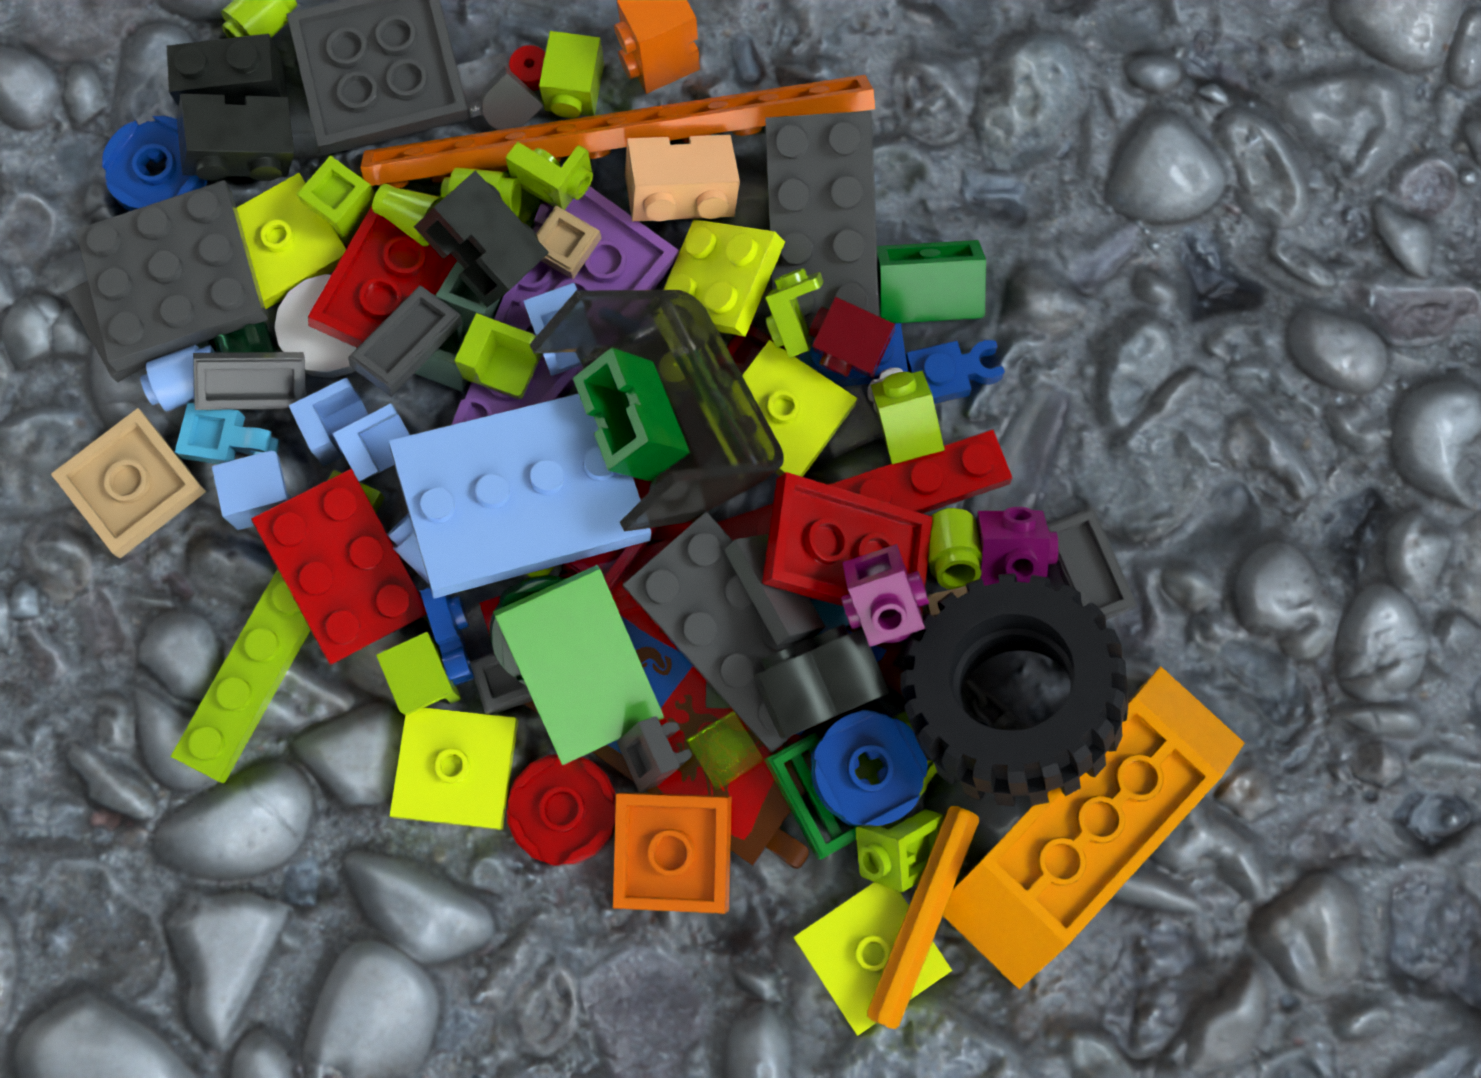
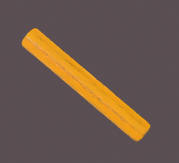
(923, 917)

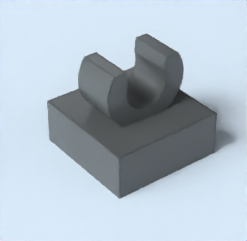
(650, 754)

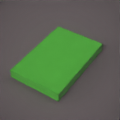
(578, 663)

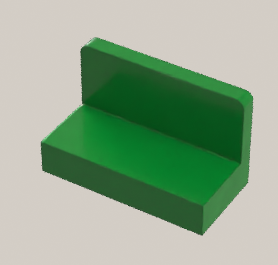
(932, 281)

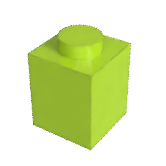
(571, 74)
(907, 416)

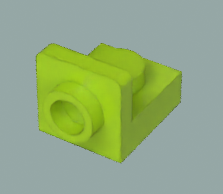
(546, 178)
(897, 854)

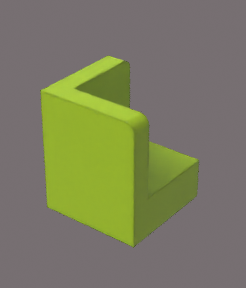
(338, 197)
(497, 356)
(417, 674)

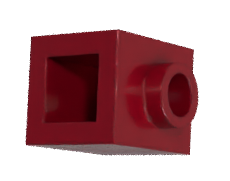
(850, 338)

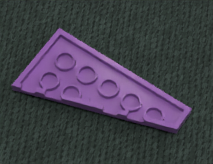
(624, 259)

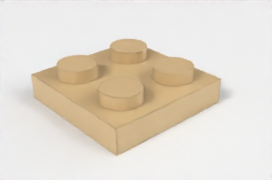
(128, 483)

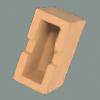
(681, 178)

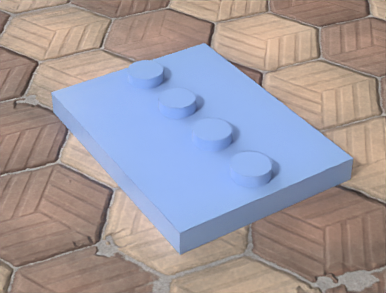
(512, 495)

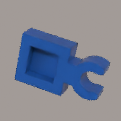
(950, 371)
(447, 619)

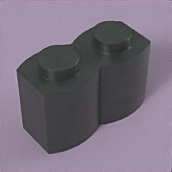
(820, 682)

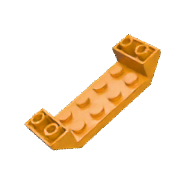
(1082, 847)

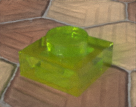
(724, 750)

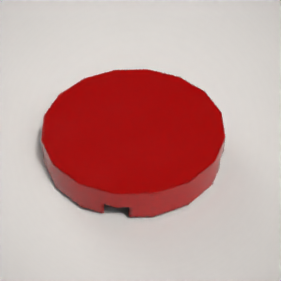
(562, 810)

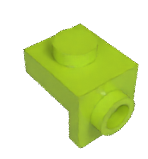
(787, 321)

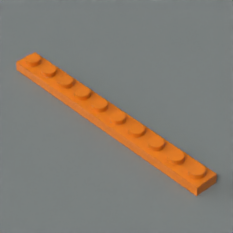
(738, 113)

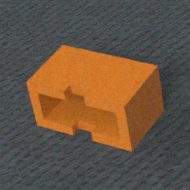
(657, 41)

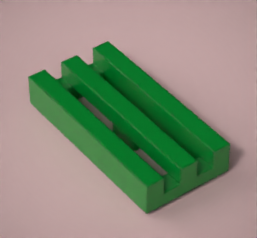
(796, 804)

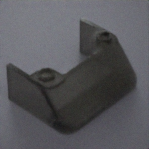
(712, 403)

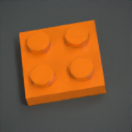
(672, 852)

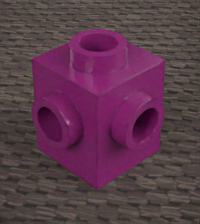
(1015, 543)
(883, 596)

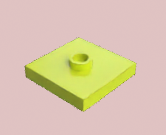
(287, 240)
(797, 404)
(454, 768)
(853, 946)

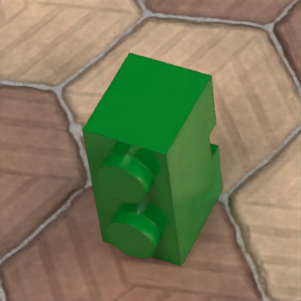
(632, 415)

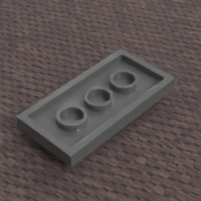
(825, 205)
(712, 620)

